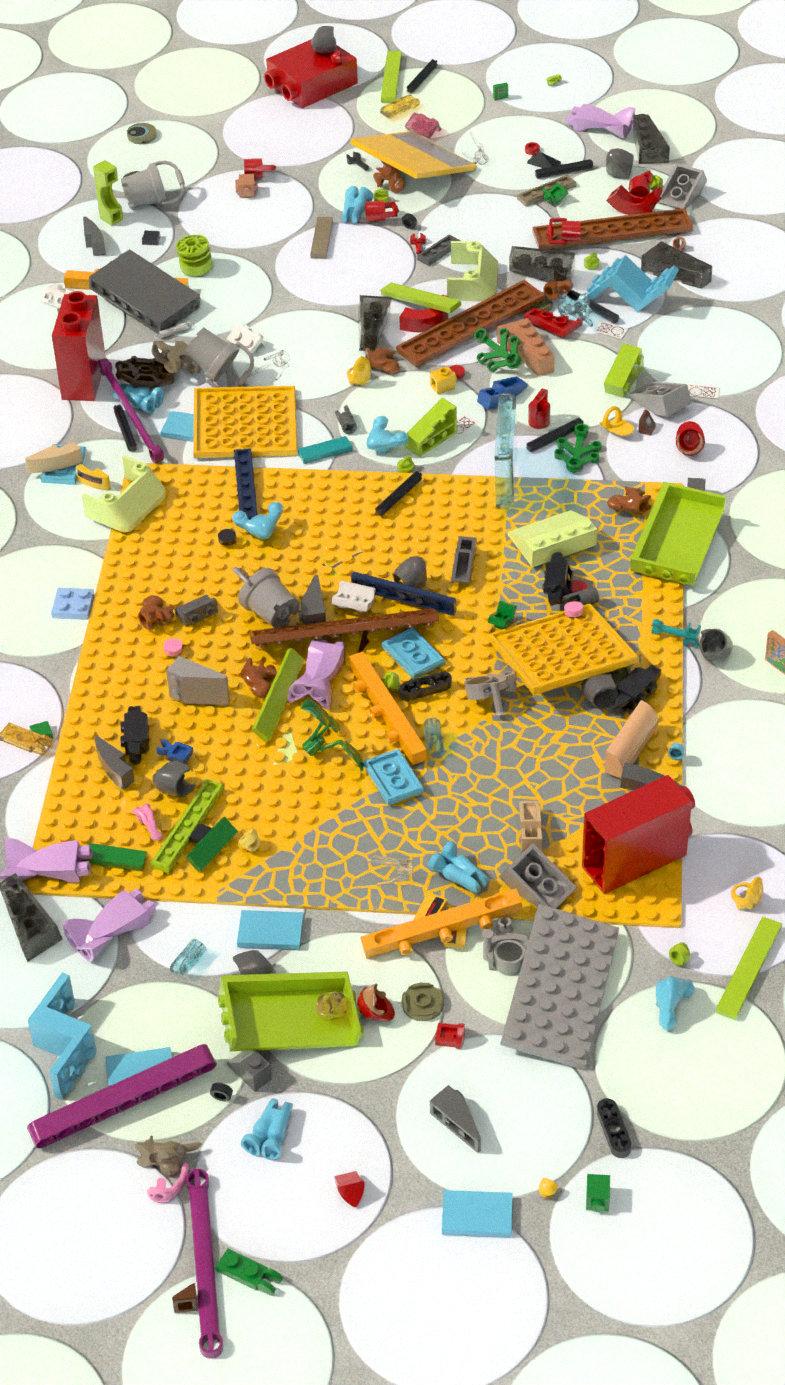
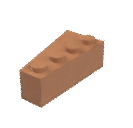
(532, 347)

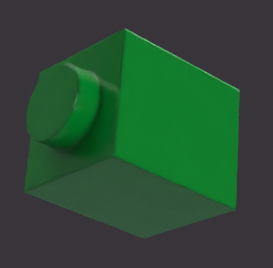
(598, 1192)

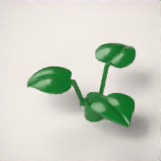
(316, 740)

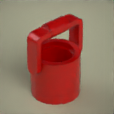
(256, 167)
(640, 184)
(376, 210)
(570, 231)
(539, 410)

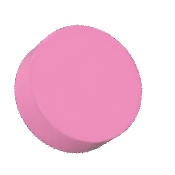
(573, 609)
(173, 647)

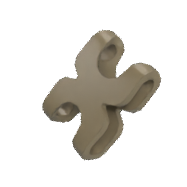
(174, 357)

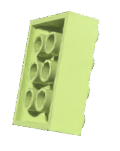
(560, 533)

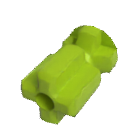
(554, 79)

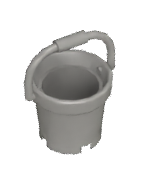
(147, 186)
(216, 356)
(266, 596)

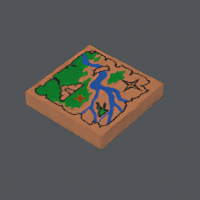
(775, 651)

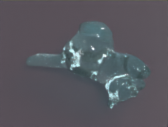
(579, 308)

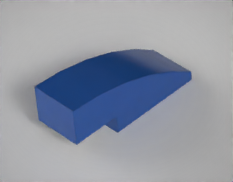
(490, 396)

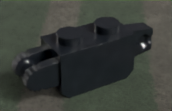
(557, 579)
(636, 687)
(135, 734)

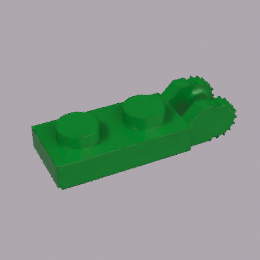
(248, 1271)

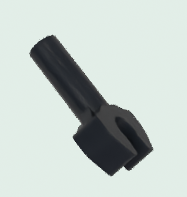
(356, 159)

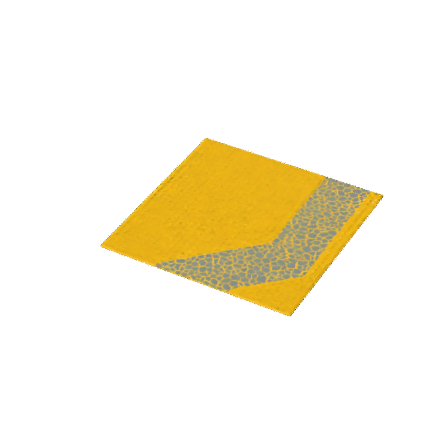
(320, 811)

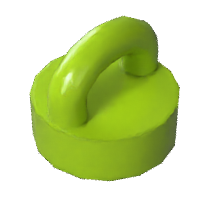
(657, 182)
(381, 194)
(591, 262)
(405, 465)
(391, 681)
(679, 954)

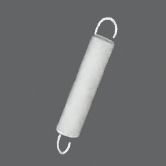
(173, 330)

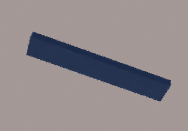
(245, 482)
(407, 594)

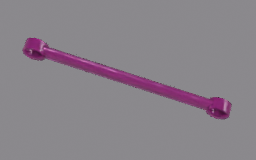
(155, 451)
(204, 1264)

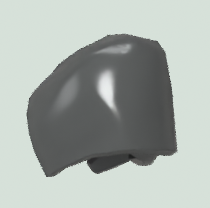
(324, 40)
(619, 163)
(411, 572)
(715, 644)
(600, 691)
(171, 779)
(253, 963)

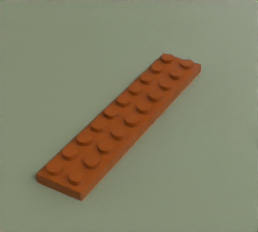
(619, 228)
(465, 324)
(336, 627)

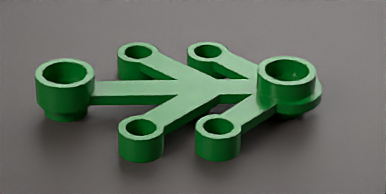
(511, 360)
(574, 463)

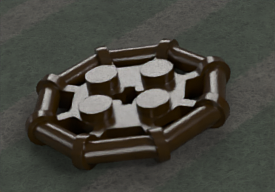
(143, 372)

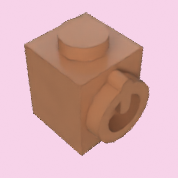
(246, 185)

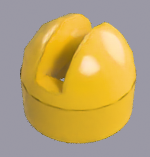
(547, 1188)

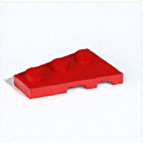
(559, 325)

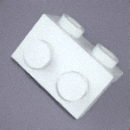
(54, 294)
(246, 337)
(354, 596)

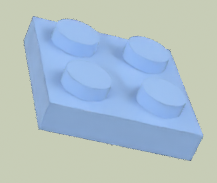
(72, 603)

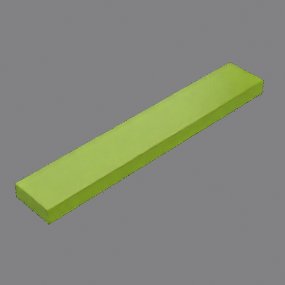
(391, 76)
(421, 297)
(278, 695)
(179, 836)
(748, 968)

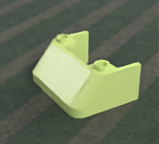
(475, 284)
(133, 504)

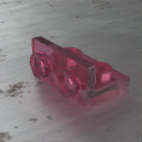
(422, 125)

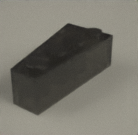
(649, 141)
(542, 263)
(691, 270)
(372, 318)
(30, 921)

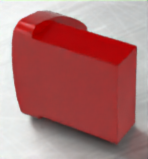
(450, 1035)
(350, 1187)

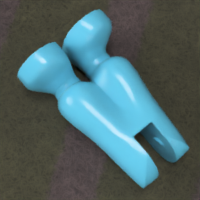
(355, 203)
(142, 397)
(458, 868)
(268, 1131)

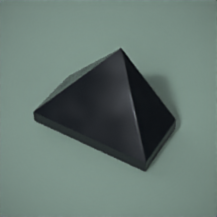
(542, 160)

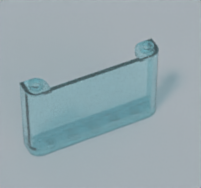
(506, 451)

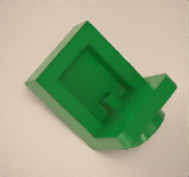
(555, 194)
(503, 616)

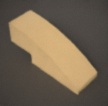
(54, 458)
(530, 824)

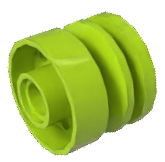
(194, 255)

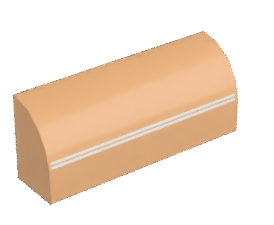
(631, 739)

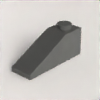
(312, 604)
(453, 1112)

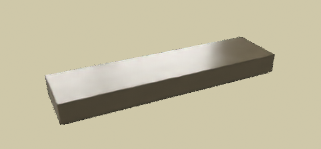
(535, 195)
(321, 237)

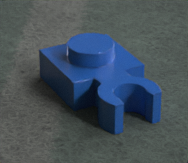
(178, 751)

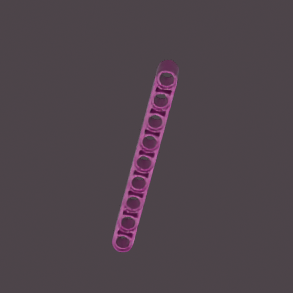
(121, 1096)

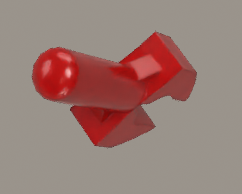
(418, 242)

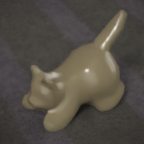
(165, 1154)

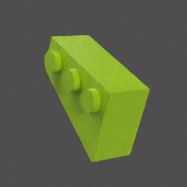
(624, 370)
(433, 428)

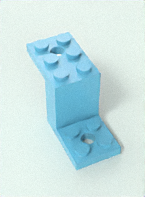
(631, 283)
(62, 1036)

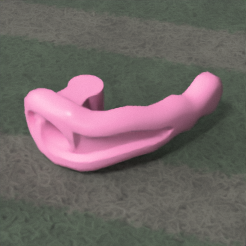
(146, 816)
(161, 1194)

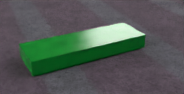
(211, 844)
(117, 857)

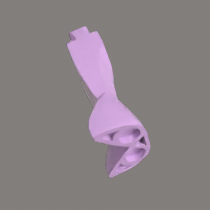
(594, 117)
(322, 665)
(55, 861)
(117, 916)

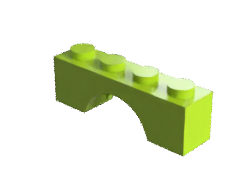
(109, 208)

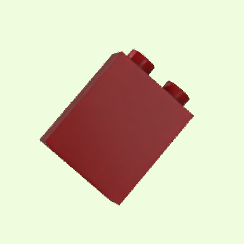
(309, 76)
(78, 346)
(637, 833)

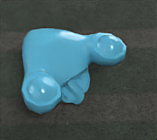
(384, 440)
(260, 525)
(668, 995)

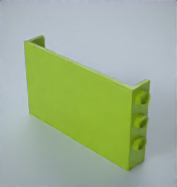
(678, 533)
(282, 1011)

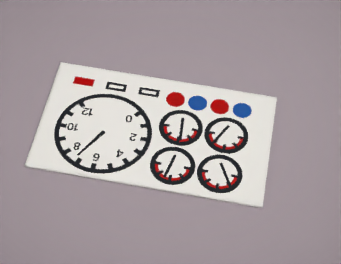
(610, 329)
(703, 391)
(464, 423)

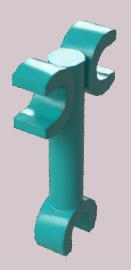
(689, 634)

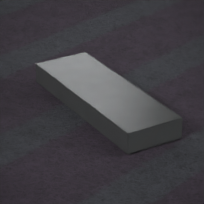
(436, 251)

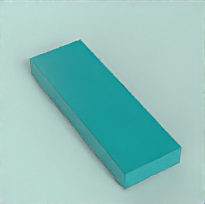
(324, 449)

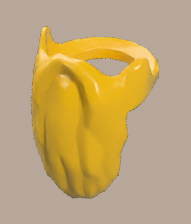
(361, 372)
(618, 425)
(753, 894)

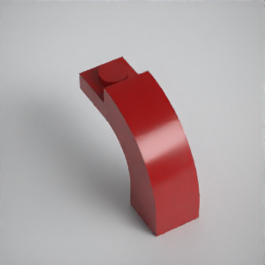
(630, 204)
(421, 320)

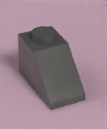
(251, 1069)

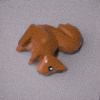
(391, 174)
(555, 288)
(383, 360)
(633, 501)
(153, 612)
(256, 677)

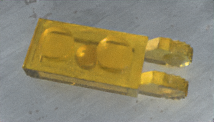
(399, 106)
(25, 739)

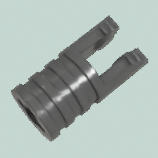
(346, 420)
(584, 596)

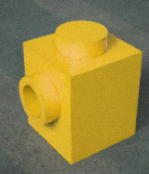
(442, 380)

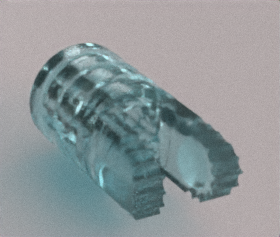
(433, 734)
(188, 957)

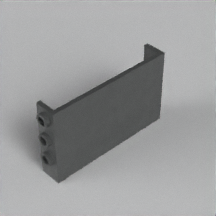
(144, 291)

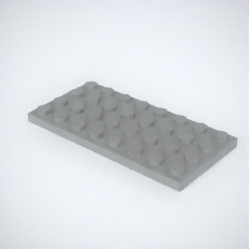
(560, 987)

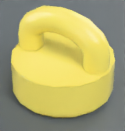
(248, 838)

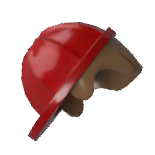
(690, 438)
(374, 1004)

